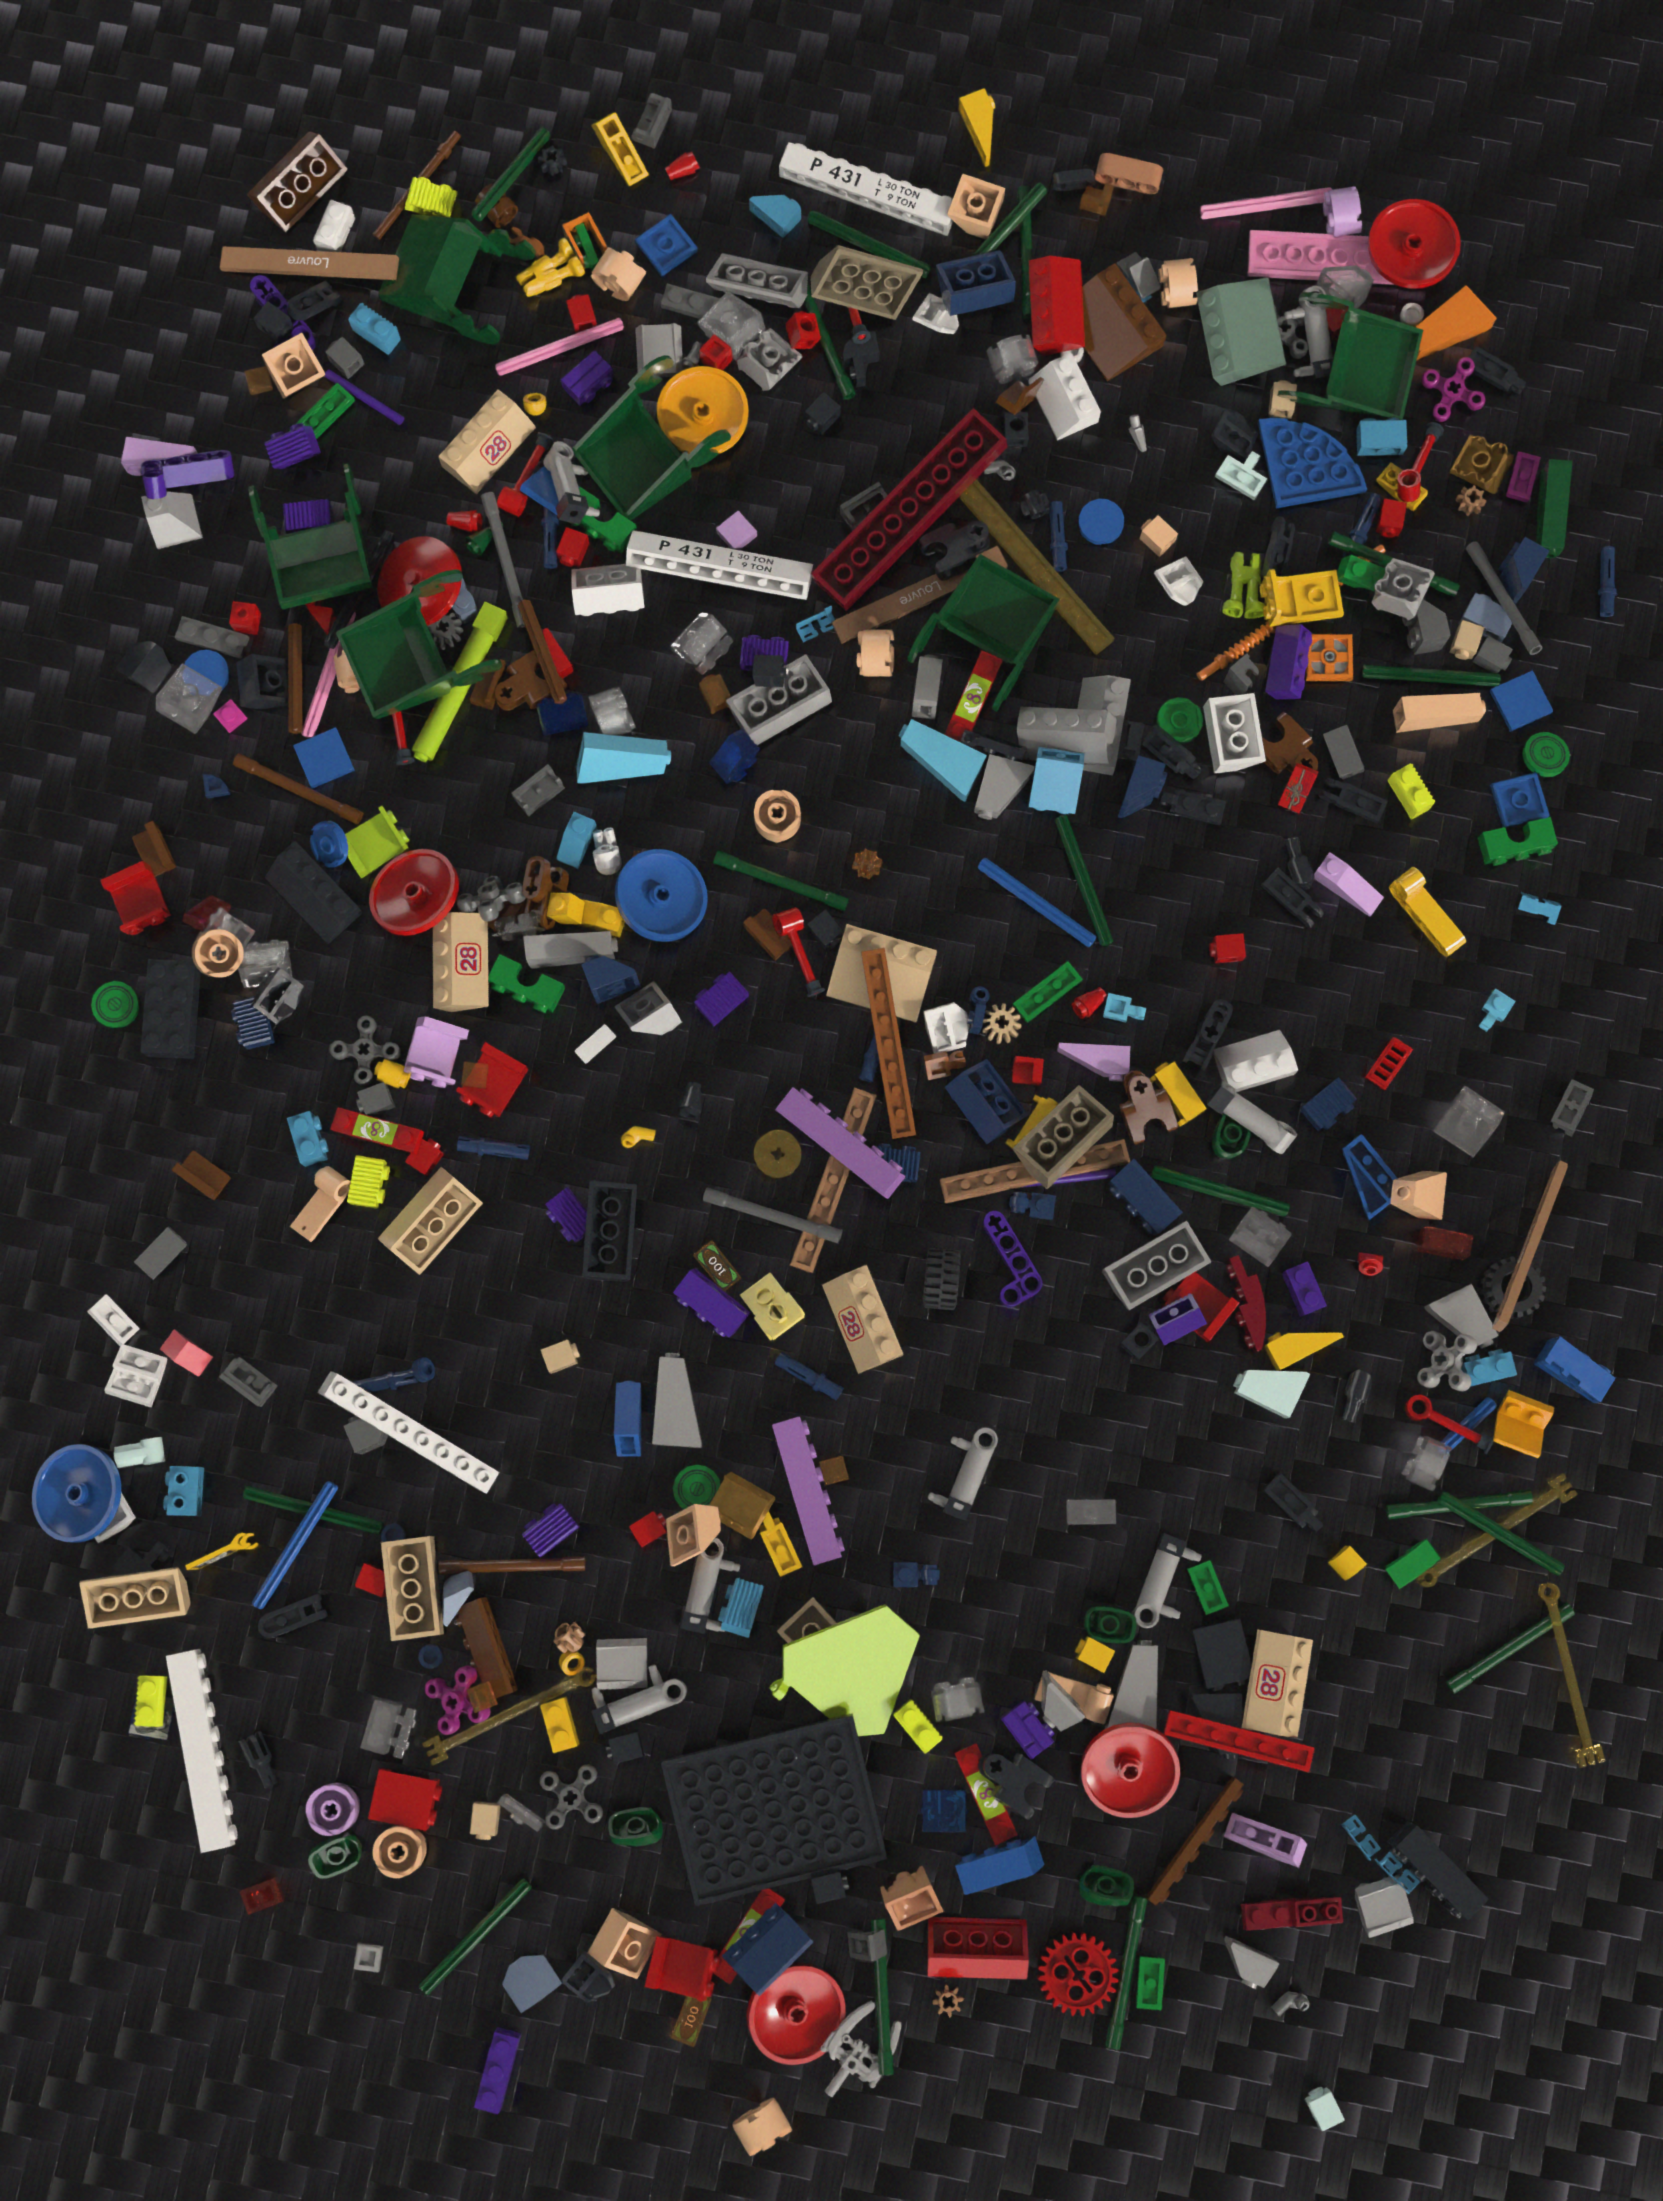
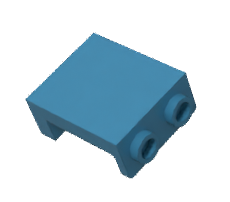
(1056, 780)

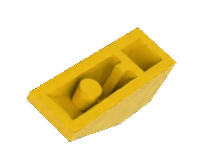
(978, 117)
(620, 148)
(602, 918)
(1294, 1346)

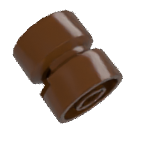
(502, 211)

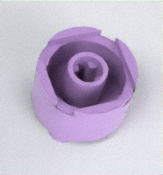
(1343, 210)
(319, 1813)

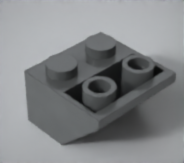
(1427, 629)
(364, 1436)

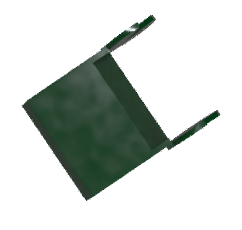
(434, 265)
(1370, 363)
(633, 455)
(317, 560)
(996, 614)
(398, 657)

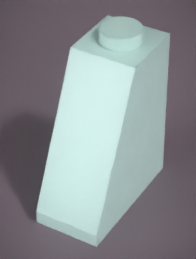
(1272, 1389)

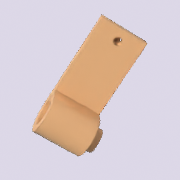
(331, 1193)
(1093, 1700)

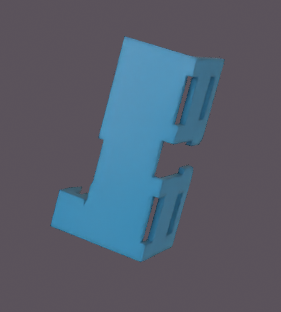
(802, 632)
(1533, 906)
(1364, 1843)
(1392, 1868)

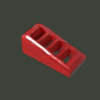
(560, 660)
(1400, 1046)

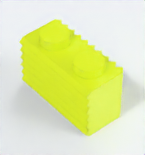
(429, 198)
(1411, 791)
(368, 1182)
(150, 1701)
(917, 1726)

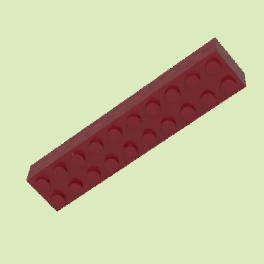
(909, 509)

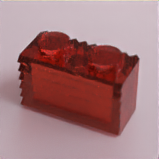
(1445, 1243)

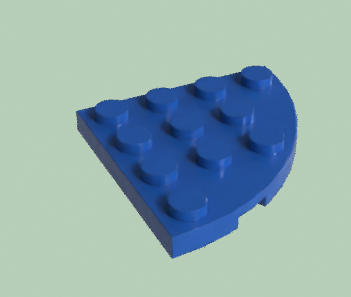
(1306, 463)

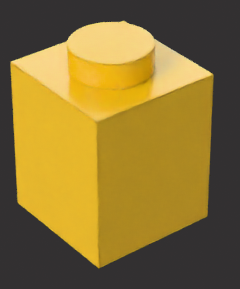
(565, 908)
(1094, 1653)

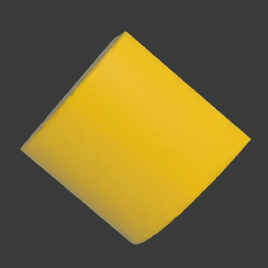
(1347, 1562)

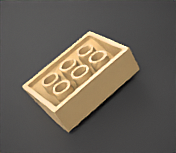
(907, 966)

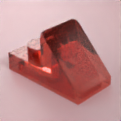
(199, 915)
(262, 1895)

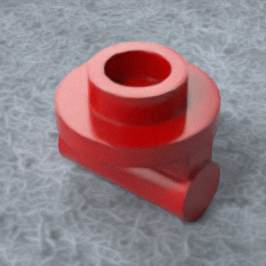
(1370, 1263)

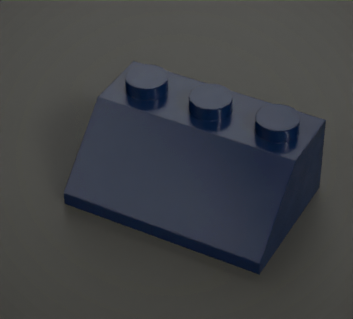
(975, 282)
(1521, 566)
(1144, 785)
(609, 978)
(986, 1101)
(1144, 1198)
(767, 1949)

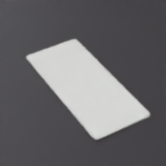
(595, 1043)

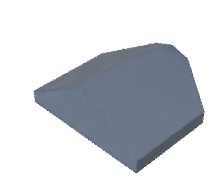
(455, 1592)
(530, 1980)

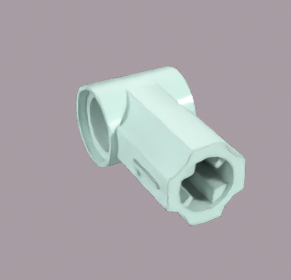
(146, 1452)

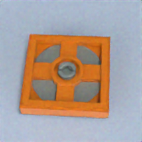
(1330, 658)

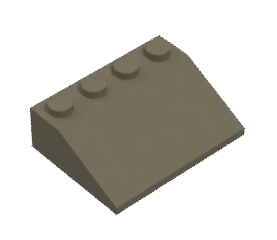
(864, 281)

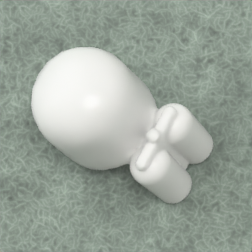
(607, 854)

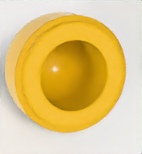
(534, 407)
(566, 1657)

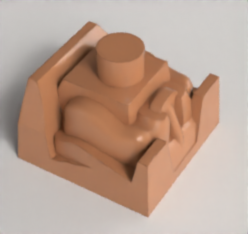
(911, 1899)

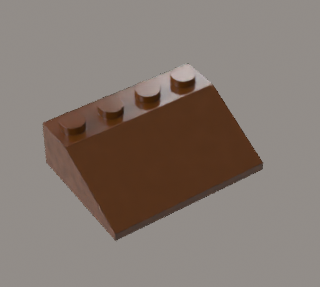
(1117, 324)

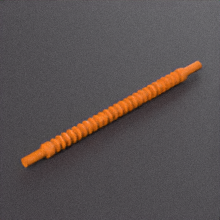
(1221, 661)

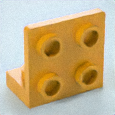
(1521, 1423)

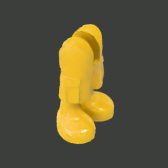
(543, 273)

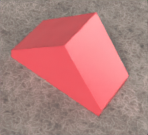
(186, 1353)

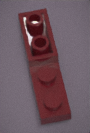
(1252, 1313)
(1292, 1912)

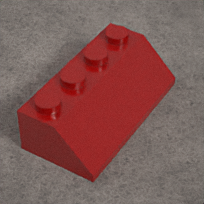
(1056, 304)
(977, 1948)

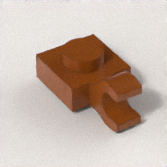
(534, 242)
(939, 1064)

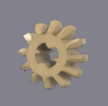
(994, 1027)

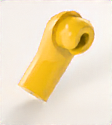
(635, 1134)

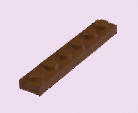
(1189, 1849)

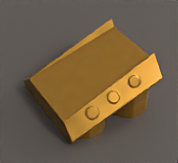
(1483, 463)
(741, 1504)

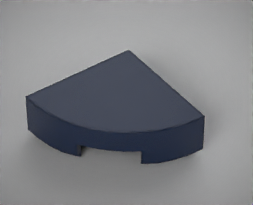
(214, 786)

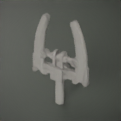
(852, 2059)

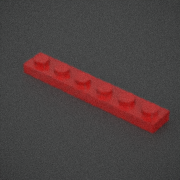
(1238, 1740)

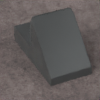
(1139, 274)
(867, 1945)

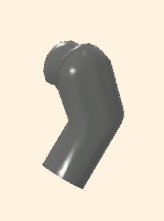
(1002, 468)
(1292, 2000)

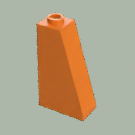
(1454, 322)

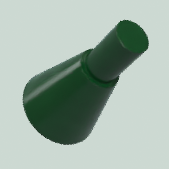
(479, 541)

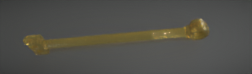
(1556, 1492)
(442, 1747)
(1588, 1748)

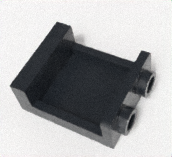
(1222, 1654)

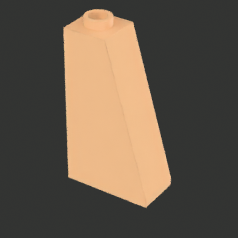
(1437, 711)
(1420, 1194)

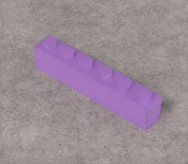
(841, 1143)
(806, 1490)

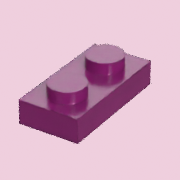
(1523, 477)

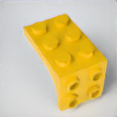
(1301, 597)

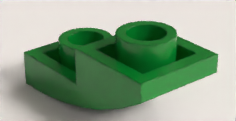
(1413, 1563)

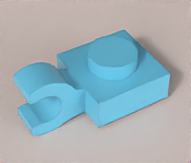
(1119, 1008)
(1496, 1008)

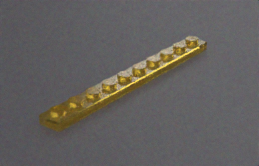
(1036, 567)

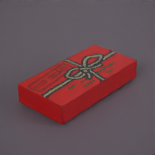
(1298, 788)

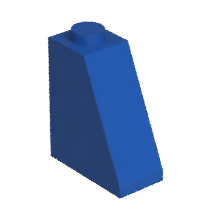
(628, 1419)

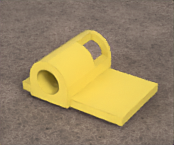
(772, 1306)

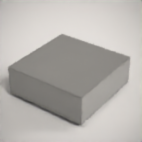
(368, 1957)

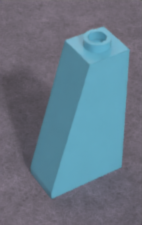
(620, 757)
(944, 757)

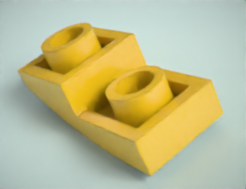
(1388, 481)

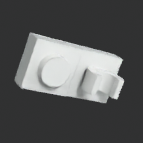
(113, 1320)

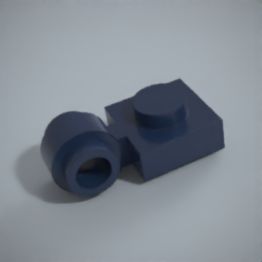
(976, 1017)
(1040, 1206)
(907, 1574)

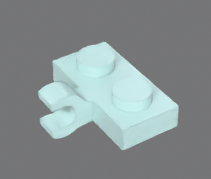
(1241, 475)

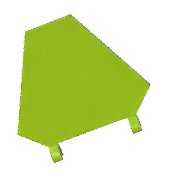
(852, 1667)

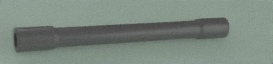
(492, 512)
(1526, 635)
(820, 1230)

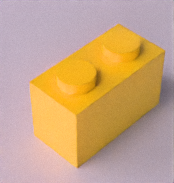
(559, 1724)

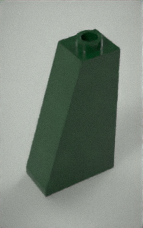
(1553, 505)

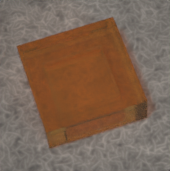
(258, 380)
(475, 1075)
(834, 1470)
(482, 1697)

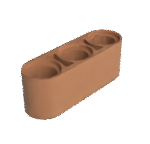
(1129, 173)

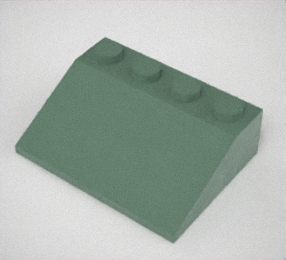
(1240, 329)

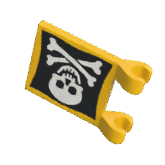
(229, 1549)

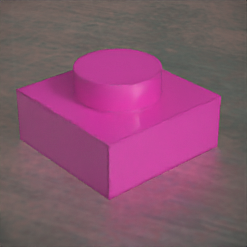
(230, 716)

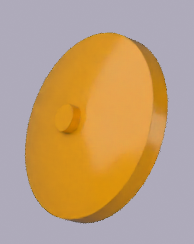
(699, 404)

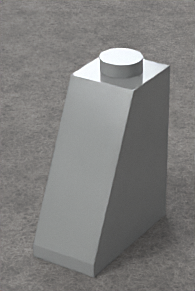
(927, 687)
(1000, 785)
(1464, 1314)

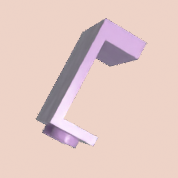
(433, 1051)

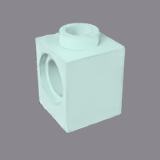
(1324, 2108)

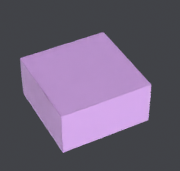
(736, 531)

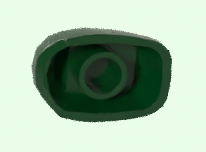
(1229, 1138)
(1110, 1624)
(635, 1827)
(335, 1855)
(1106, 1886)

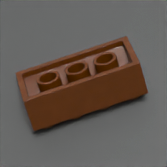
(297, 181)
(486, 1646)

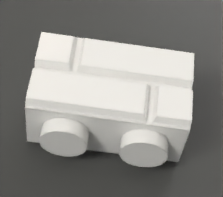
(334, 227)

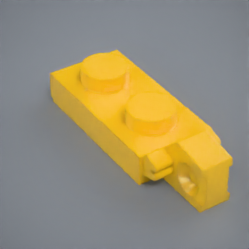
(779, 1545)

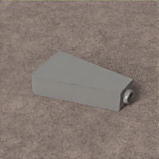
(567, 948)
(674, 1410)
(1137, 1689)

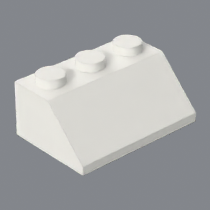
(1065, 397)
(607, 589)
(1233, 732)
(1255, 1061)

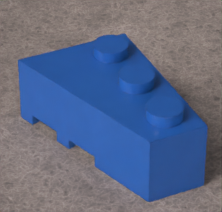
(1370, 1176)
(1574, 1369)
(999, 1865)

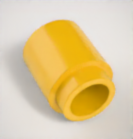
(391, 1073)

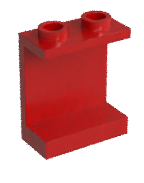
(137, 897)
(502, 1081)
(1212, 1303)
(404, 1800)
(682, 1968)

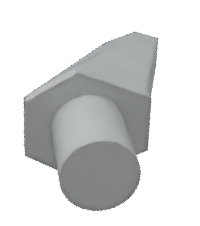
(1137, 432)

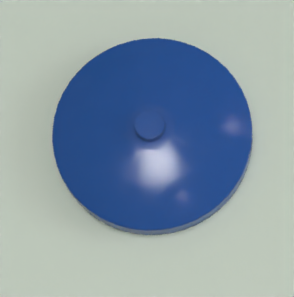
(661, 895)
(76, 1493)

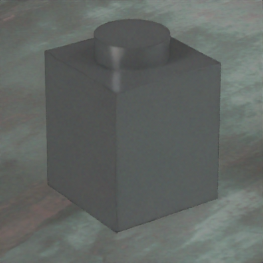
(344, 357)
(1493, 655)
(375, 1099)

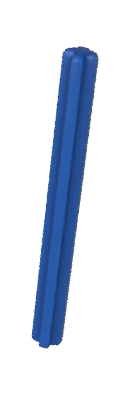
(1036, 902)
(294, 1545)

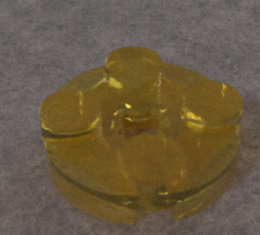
(785, 1165)

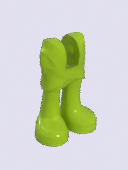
(1244, 575)

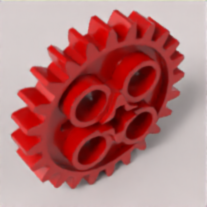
(1060, 1986)

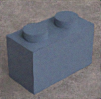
(1487, 614)

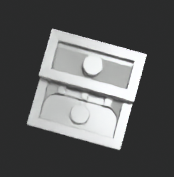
(136, 1375)

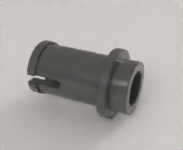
(693, 357)

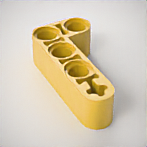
(1425, 912)

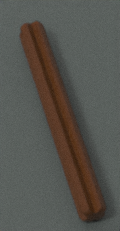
(542, 651)
(295, 678)

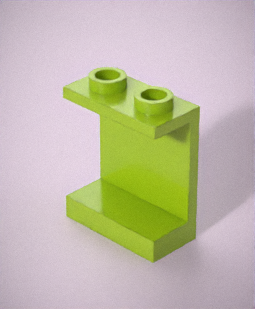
(375, 843)

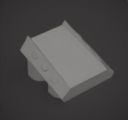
(657, 341)
(768, 359)
(1402, 588)
(622, 1663)
(1383, 1906)

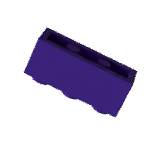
(1288, 662)
(711, 1303)
(497, 2070)

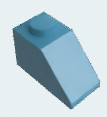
(777, 212)
(576, 840)

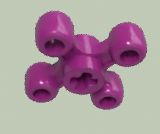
(1449, 397)
(455, 1699)

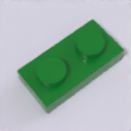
(583, 241)
(1207, 1587)
(1150, 1982)

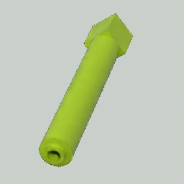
(486, 630)

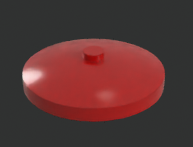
(1414, 243)
(414, 563)
(414, 892)
(1130, 1770)
(796, 2014)

